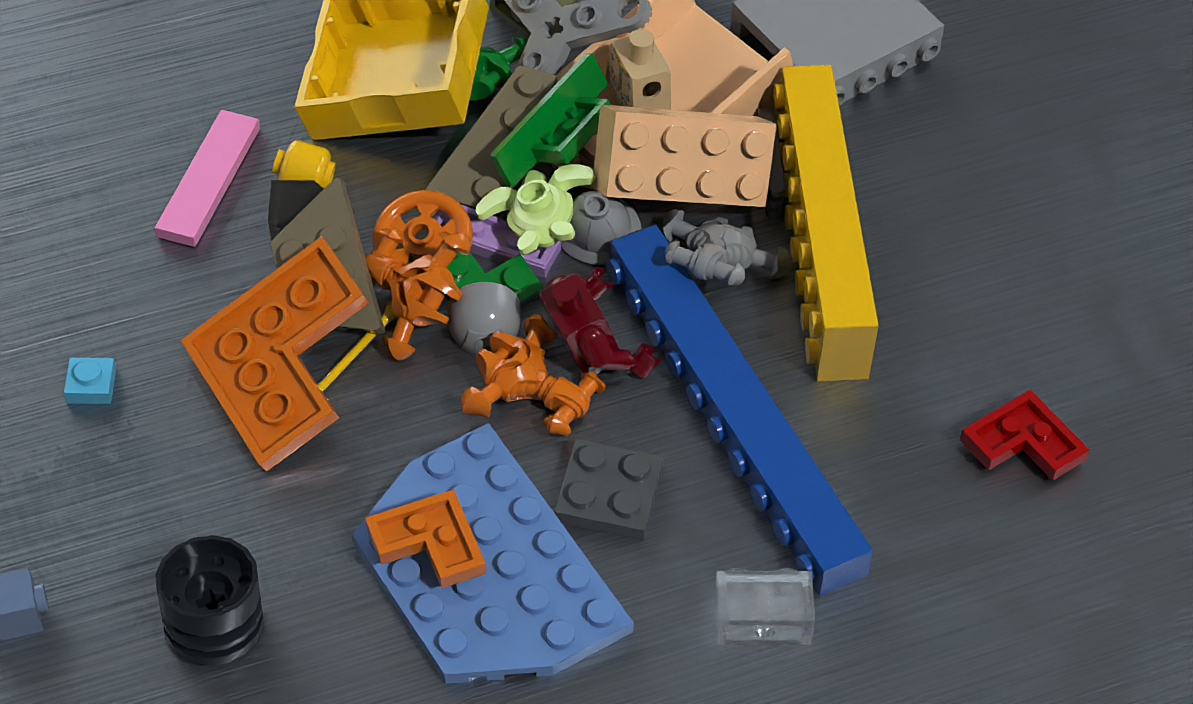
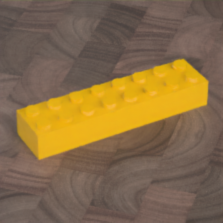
(825, 226)

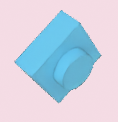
(90, 381)

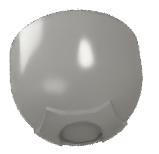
(481, 313)

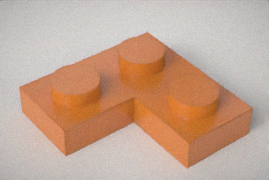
(429, 526)

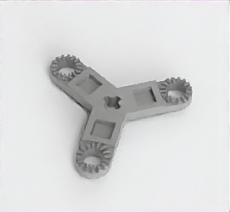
(581, 24)

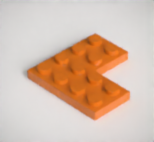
(254, 348)

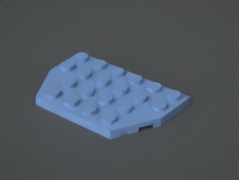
(540, 593)

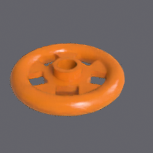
(427, 203)

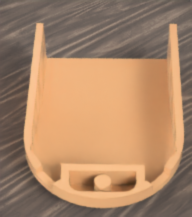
(706, 63)

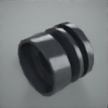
(210, 600)

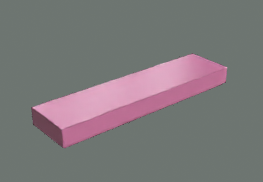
(207, 178)

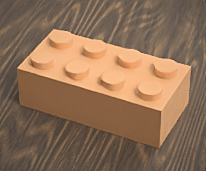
(683, 156)

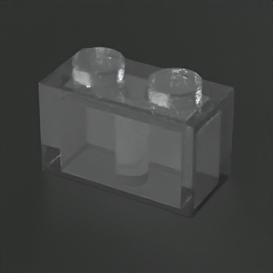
(764, 607)

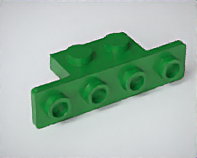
(556, 125)

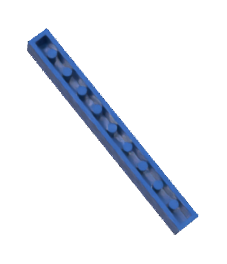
(740, 412)

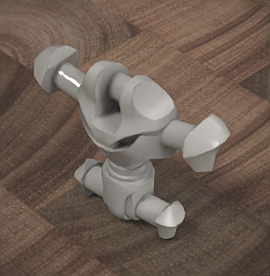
(719, 250)

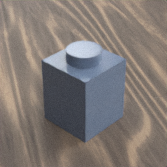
(21, 604)

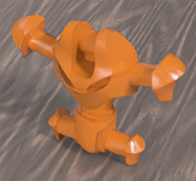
(415, 287)
(519, 372)

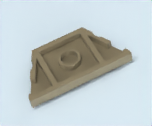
(333, 219)

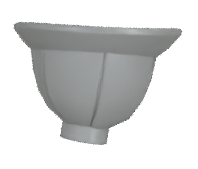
(596, 223)

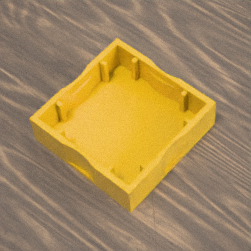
(390, 66)

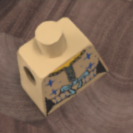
(637, 68)

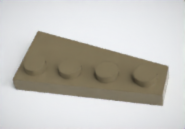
(470, 170)

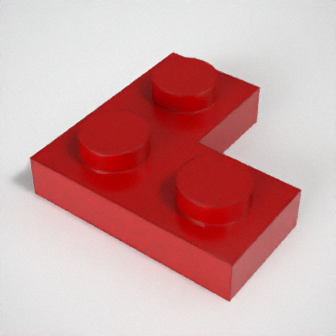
(1029, 427)

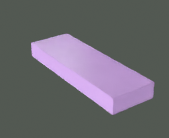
(497, 242)

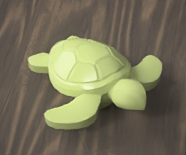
(539, 209)

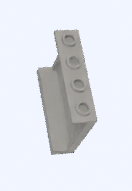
(857, 37)

